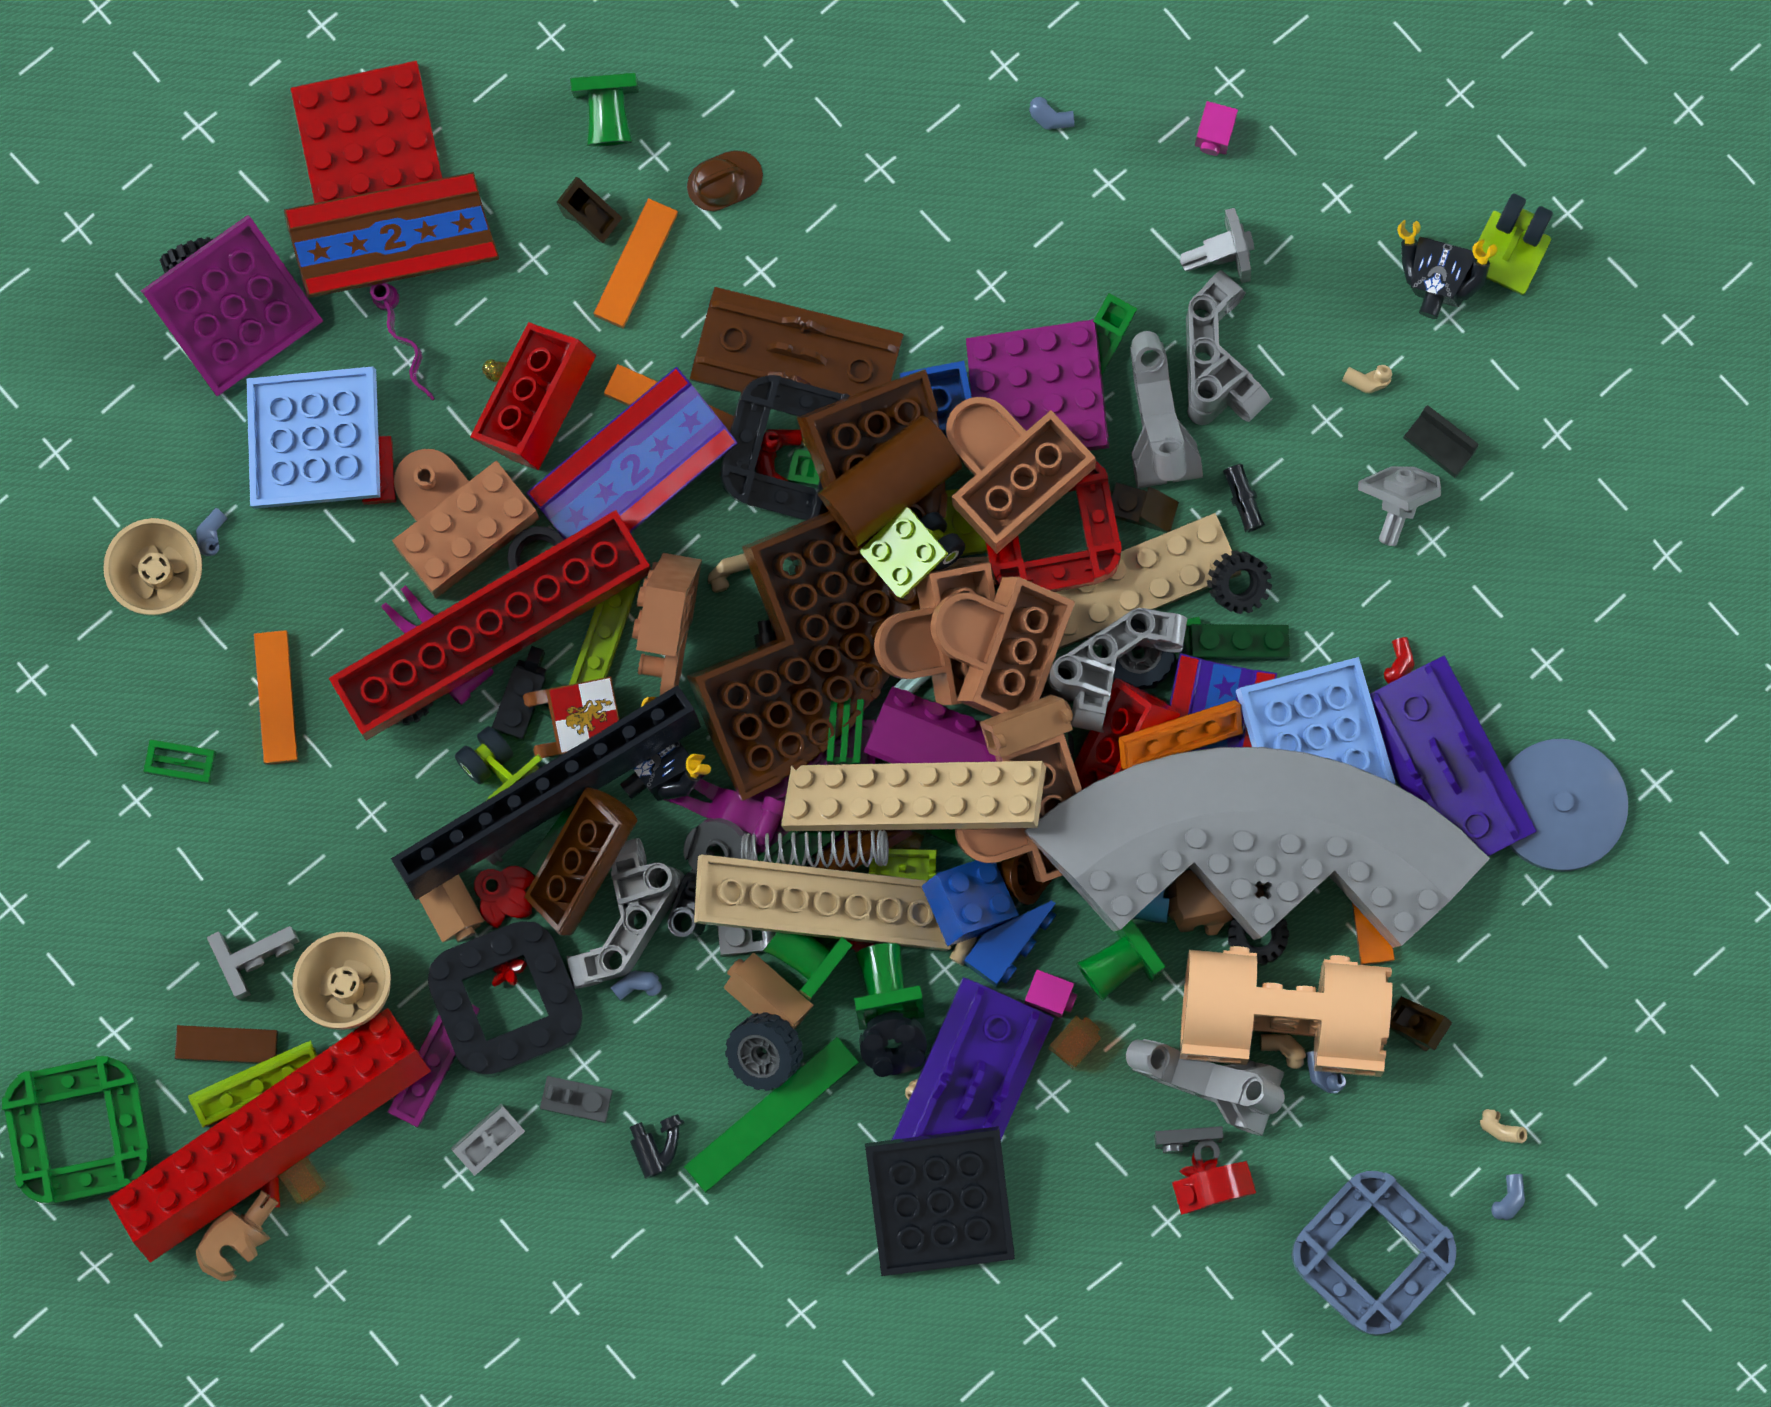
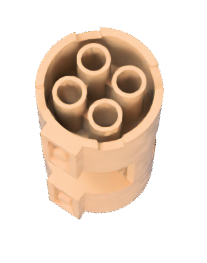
(1344, 1017)

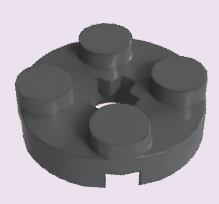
(713, 833)

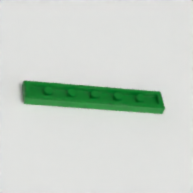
(771, 1115)

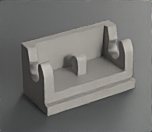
(487, 1139)

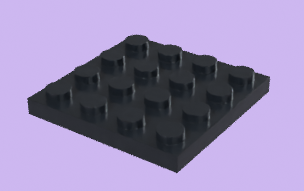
(939, 1201)

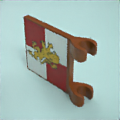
(576, 713)

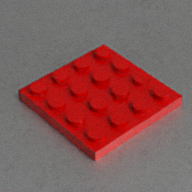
(366, 132)

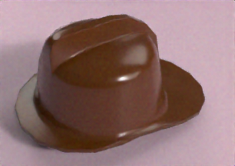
(724, 180)
(1020, 879)

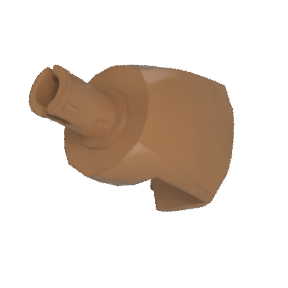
(1195, 905)
(239, 1232)

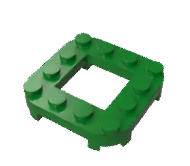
(29, 1141)

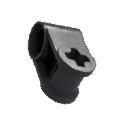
(685, 905)

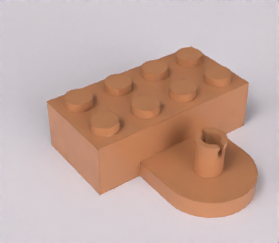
(1013, 468)
(455, 518)
(666, 616)
(905, 639)
(1003, 642)
(1004, 843)

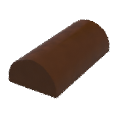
(891, 479)
(580, 859)

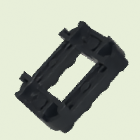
(748, 429)
(523, 1043)

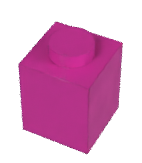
(1216, 128)
(1050, 994)

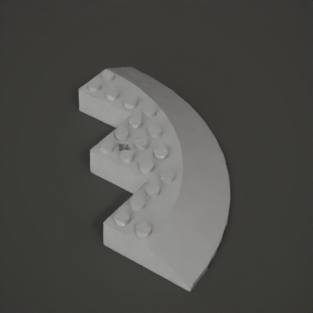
(1262, 822)

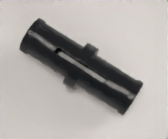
(1243, 498)

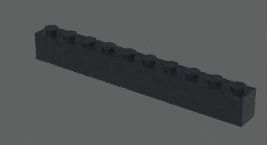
(546, 792)

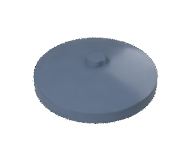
(1572, 802)

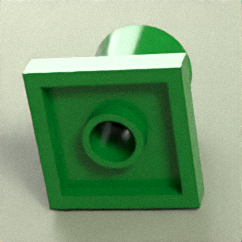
(606, 106)
(807, 957)
(1121, 960)
(885, 985)

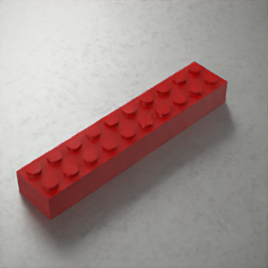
(490, 625)
(268, 1135)

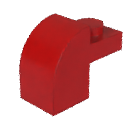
(1214, 1187)

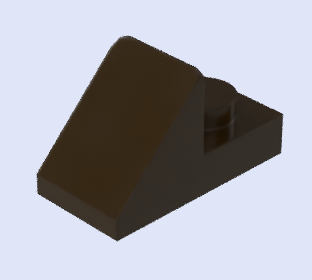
(588, 210)
(1144, 508)
(1418, 1024)

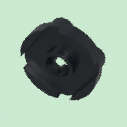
(896, 1060)

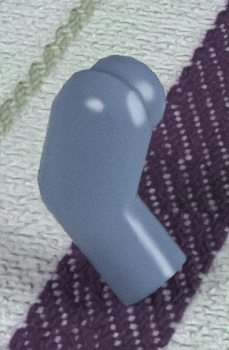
(1047, 117)
(207, 533)
(637, 980)
(1326, 1081)
(1512, 1201)

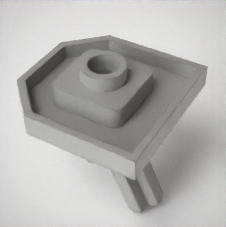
(1224, 248)
(1401, 493)

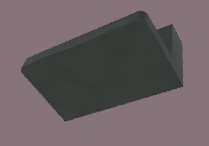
(1441, 441)

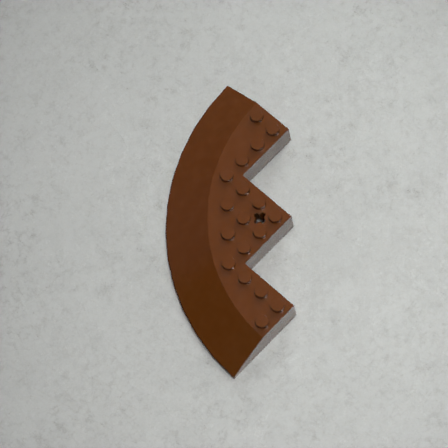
(776, 699)

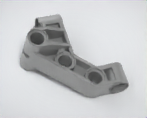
(1222, 378)
(1164, 445)
(1092, 677)
(637, 891)
(1241, 1092)

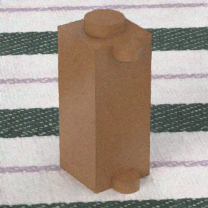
(1027, 725)
(452, 910)
(764, 990)

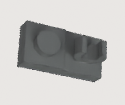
(576, 1099)
(1174, 1140)

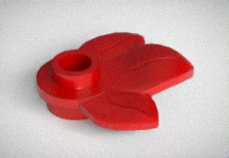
(507, 897)

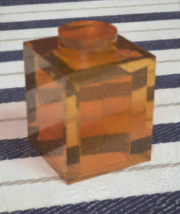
(1076, 1041)
(303, 1181)

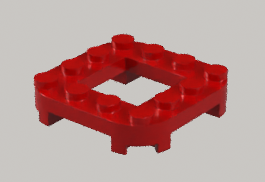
(1077, 568)

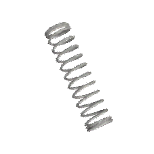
(748, 844)

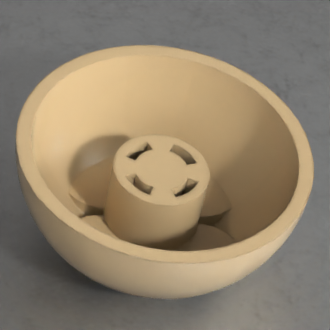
(140, 553)
(332, 968)

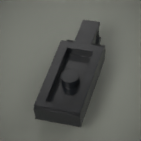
(513, 715)

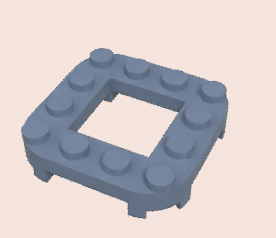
(1408, 1218)

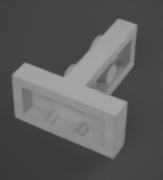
(250, 957)

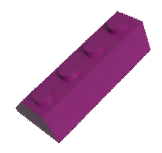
(925, 732)

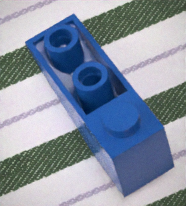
(1002, 946)

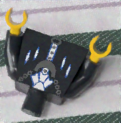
(1441, 270)
(668, 773)

